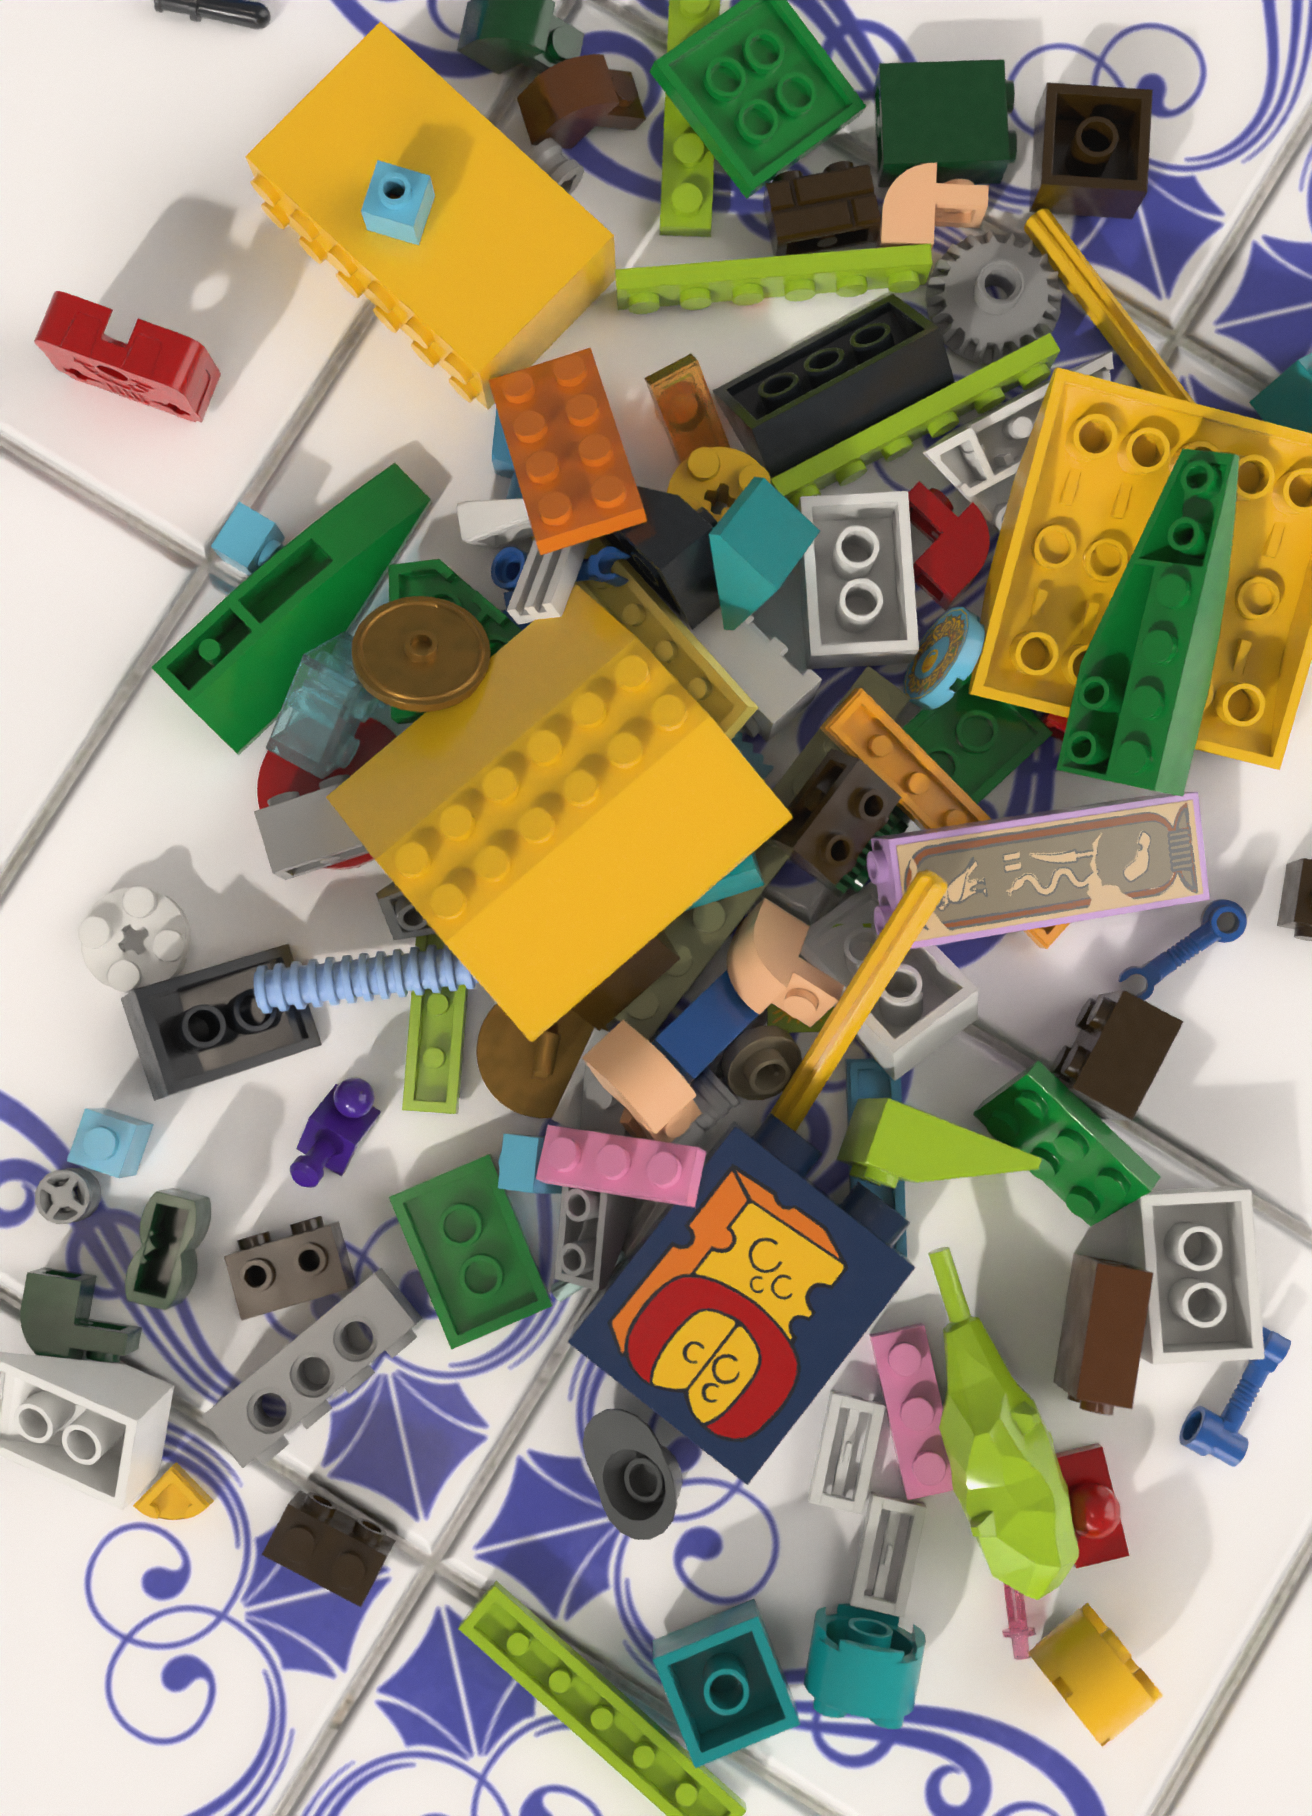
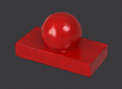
(1093, 1505)

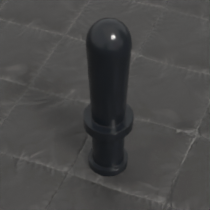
(236, 12)

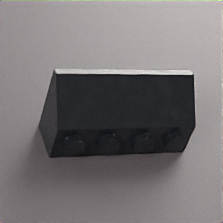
(836, 384)

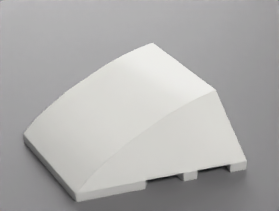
(988, 450)

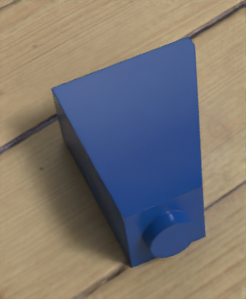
(705, 1028)

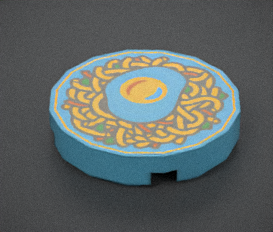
(944, 654)

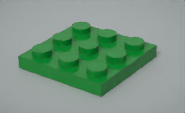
(757, 90)

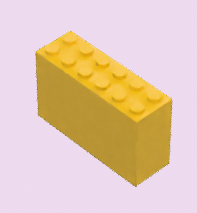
(503, 247)

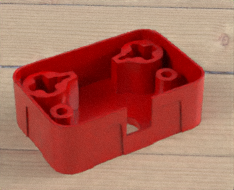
(152, 369)

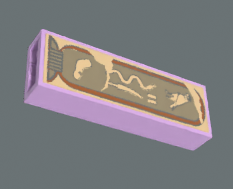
(1047, 866)

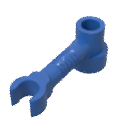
(511, 560)
(1197, 941)
(1218, 1435)

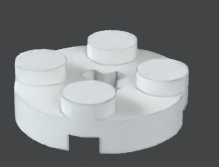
(104, 934)

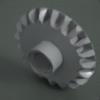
(979, 324)

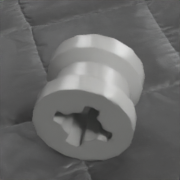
(563, 171)
(57, 1197)

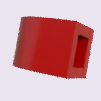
(957, 546)

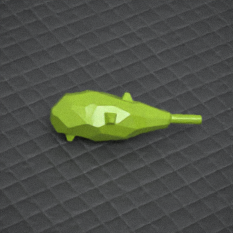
(1001, 1454)

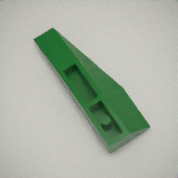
(1159, 637)
(248, 648)

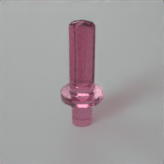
(1018, 1628)

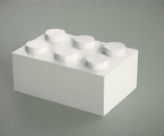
(858, 581)
(1203, 1276)

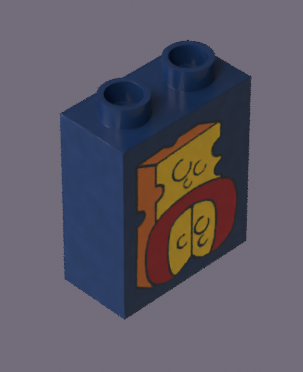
(748, 1299)

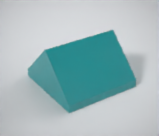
(756, 549)

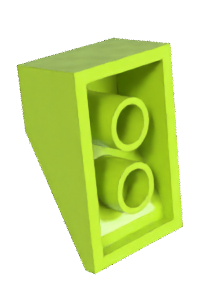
(900, 1143)

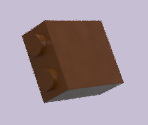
(1102, 1333)

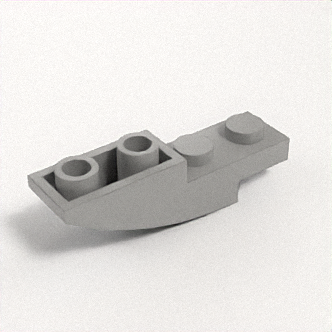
(591, 1221)

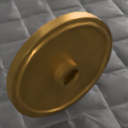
(420, 653)
(526, 1073)

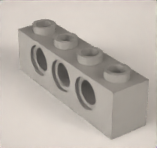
(240, 1417)

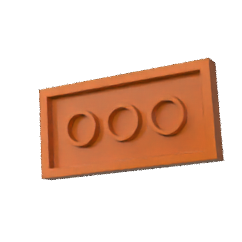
(566, 451)

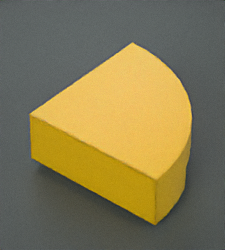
(174, 1497)

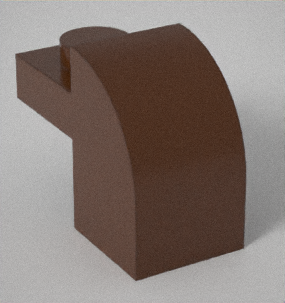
(576, 97)

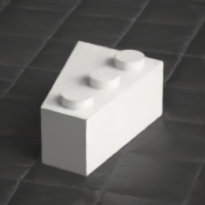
(760, 671)

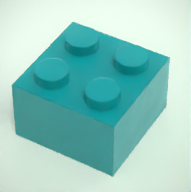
(724, 1683)

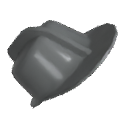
(632, 1473)

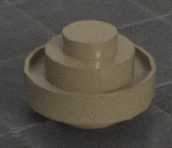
(761, 1062)

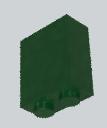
(945, 117)

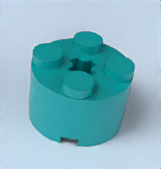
(864, 1665)

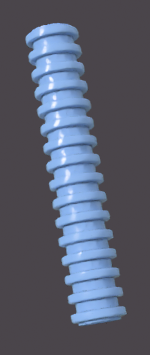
(359, 978)

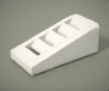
(494, 522)

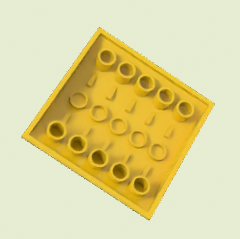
(1076, 520)
(559, 811)

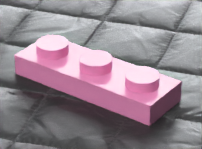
(621, 1165)
(913, 1409)

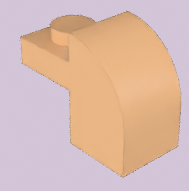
(919, 204)
(768, 968)
(643, 1083)

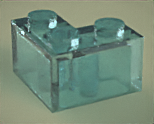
(323, 710)

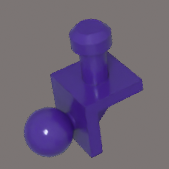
(334, 1131)

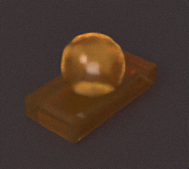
(685, 407)

